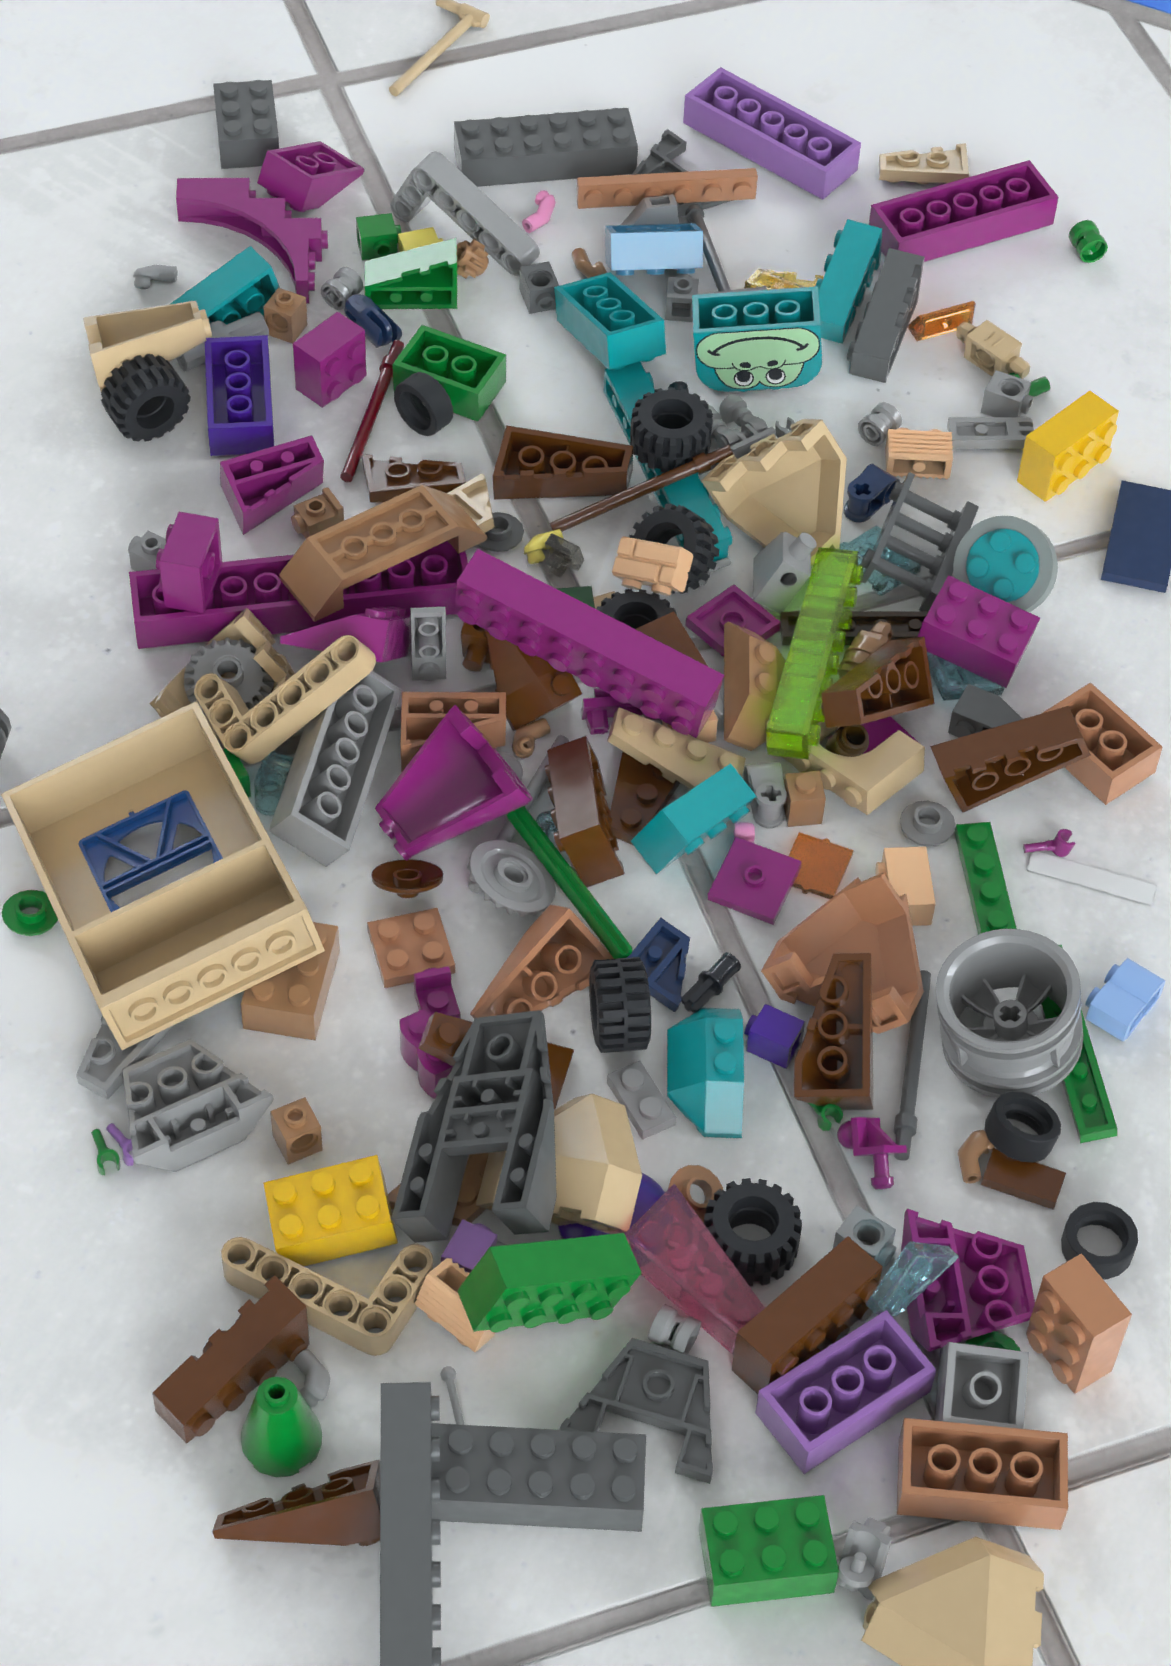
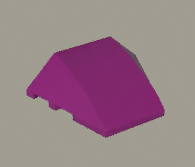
(974, 1296)

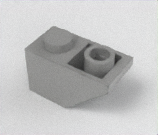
(654, 211)

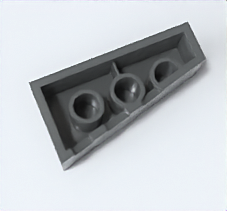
(886, 316)

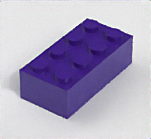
(238, 395)

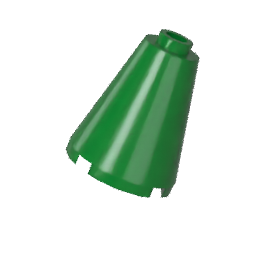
(280, 1430)

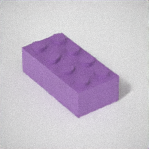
(845, 1391)

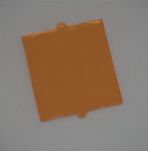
(821, 865)

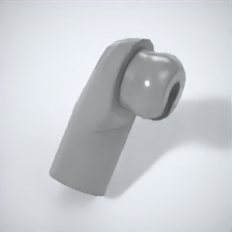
(316, 1380)

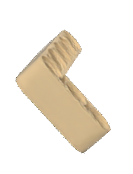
(297, 701)
(332, 1297)

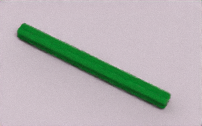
(570, 883)

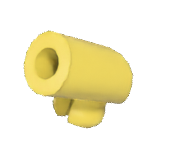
(536, 545)

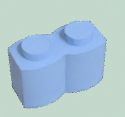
(1124, 998)

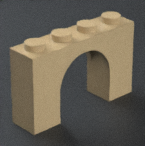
(866, 778)

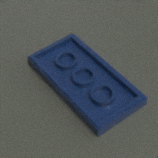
(1140, 538)

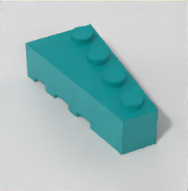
(847, 276)
(235, 288)

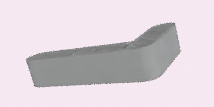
(468, 207)

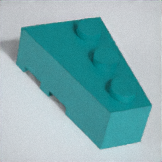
(694, 817)

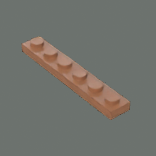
(686, 187)

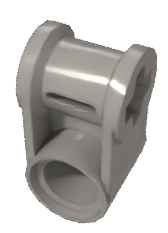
(768, 785)

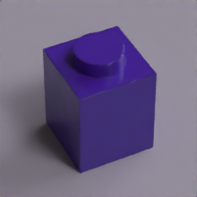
(774, 1035)

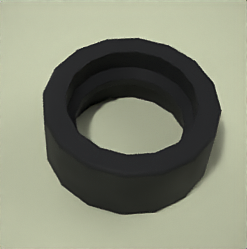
(438, 407)
(1012, 1140)
(1107, 1216)

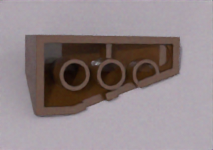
(529, 683)
(330, 1514)

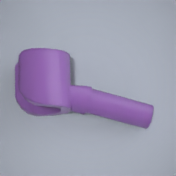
(124, 1143)

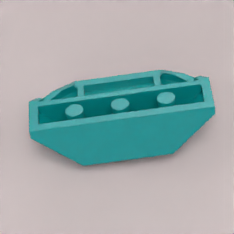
(708, 1070)

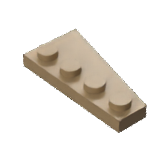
(675, 754)

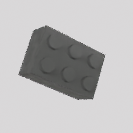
(245, 122)

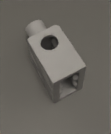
(782, 570)

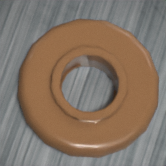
(701, 1177)

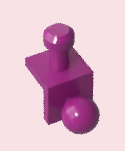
(868, 1139)

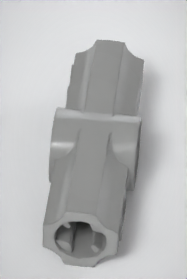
(248, 326)

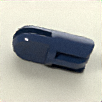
(377, 324)

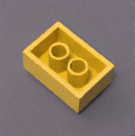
(1067, 446)
(330, 1212)

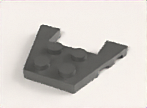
(661, 162)
(659, 1390)

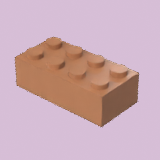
(982, 1474)

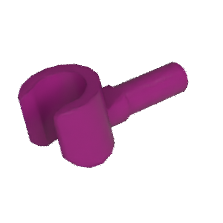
(1058, 845)

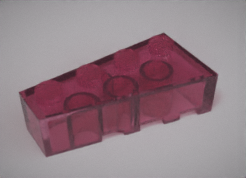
(692, 1268)

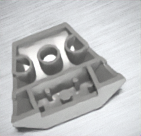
(188, 1106)

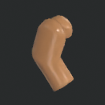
(584, 265)
(525, 737)
(970, 1152)

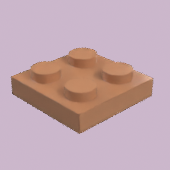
(409, 946)

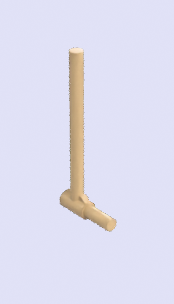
(468, 17)

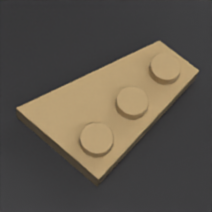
(925, 168)

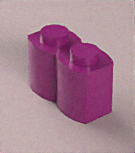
(429, 1068)

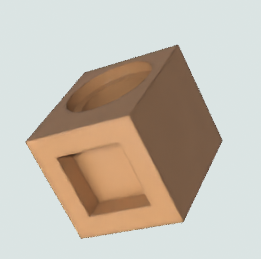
(286, 315)
(296, 1130)

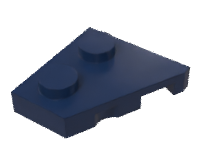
(664, 957)

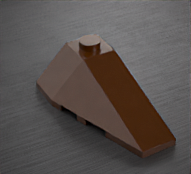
(838, 1043)

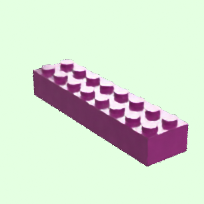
(587, 644)

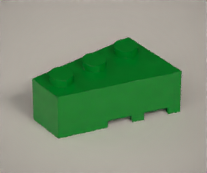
(414, 278)

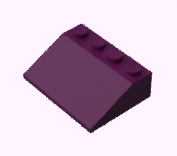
(380, 629)

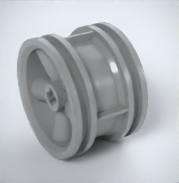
(1013, 1046)

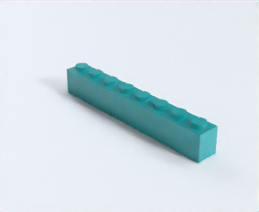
(622, 391)

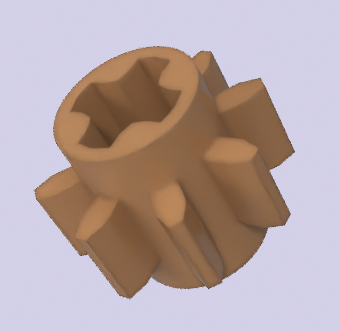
(471, 259)

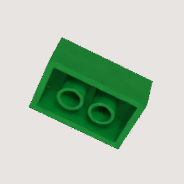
(464, 369)
(768, 1550)

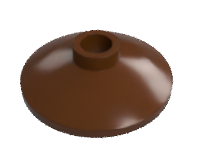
(407, 877)

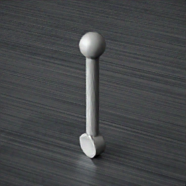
(448, 1375)

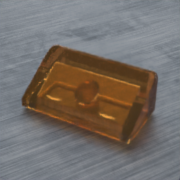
(941, 321)

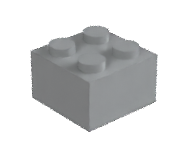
(981, 1385)

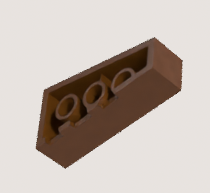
(559, 466)
(881, 686)
(582, 812)

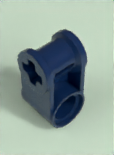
(868, 493)

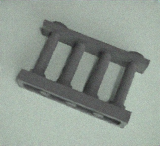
(938, 566)

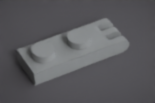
(989, 432)

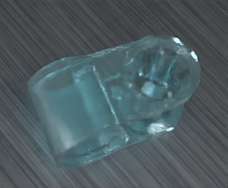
(270, 782)

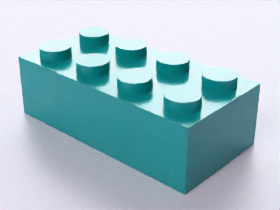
(610, 321)

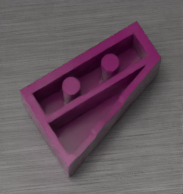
(270, 480)

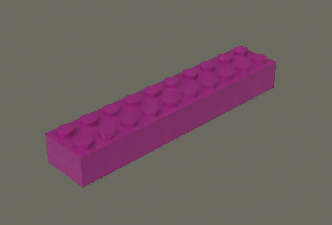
(255, 584)

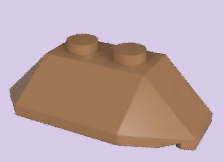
(750, 685)

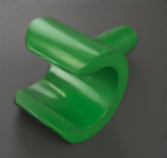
(828, 1110)
(104, 1152)

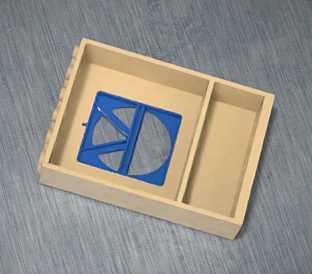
(193, 937)

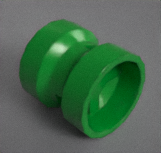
(1084, 238)

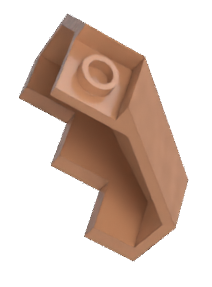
(856, 920)

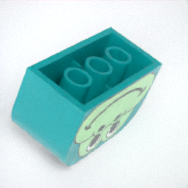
(757, 338)

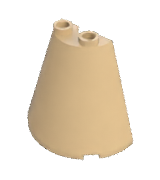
(152, 330)

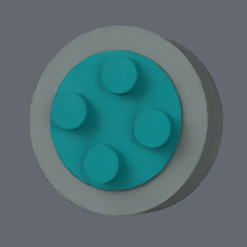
(1008, 561)

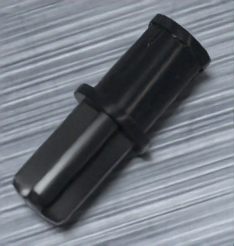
(710, 982)

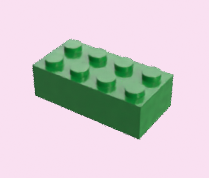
(548, 1282)

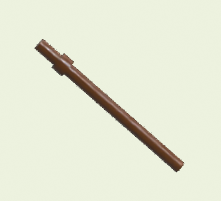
(700, 464)

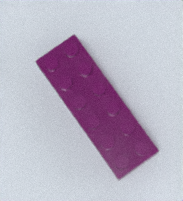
(966, 212)

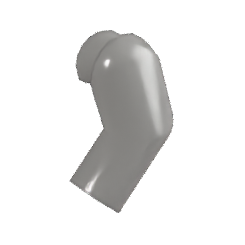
(154, 272)

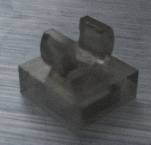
(562, 554)

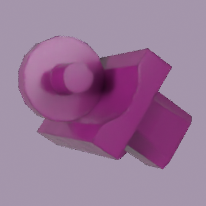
(600, 708)

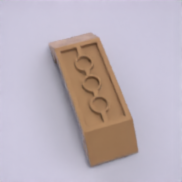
(374, 543)

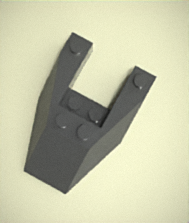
(487, 1104)

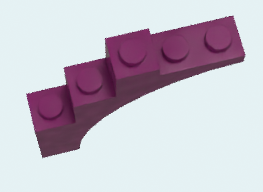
(235, 207)

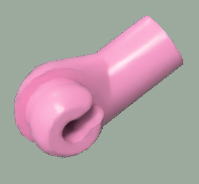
(542, 216)

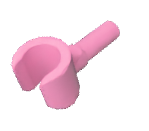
(745, 831)

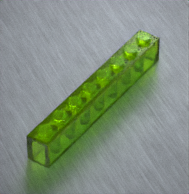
(813, 653)

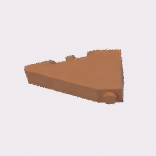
(544, 966)

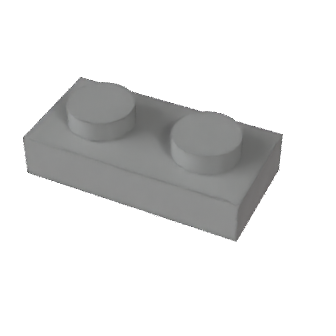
(641, 1099)

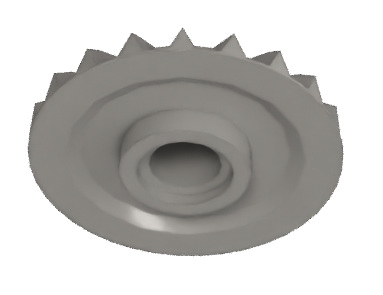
(229, 656)
(511, 877)

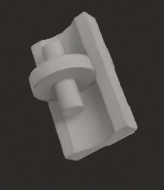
(864, 1556)

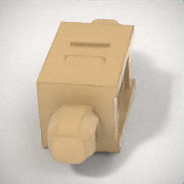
(992, 349)

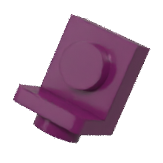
(435, 992)

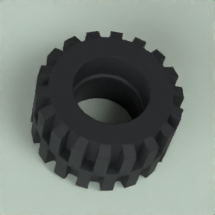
(145, 397)
(670, 428)
(697, 533)
(635, 607)
(620, 1004)
(762, 1207)

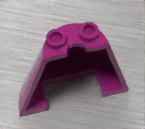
(449, 788)

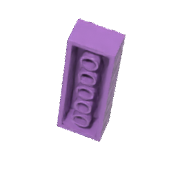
(771, 133)

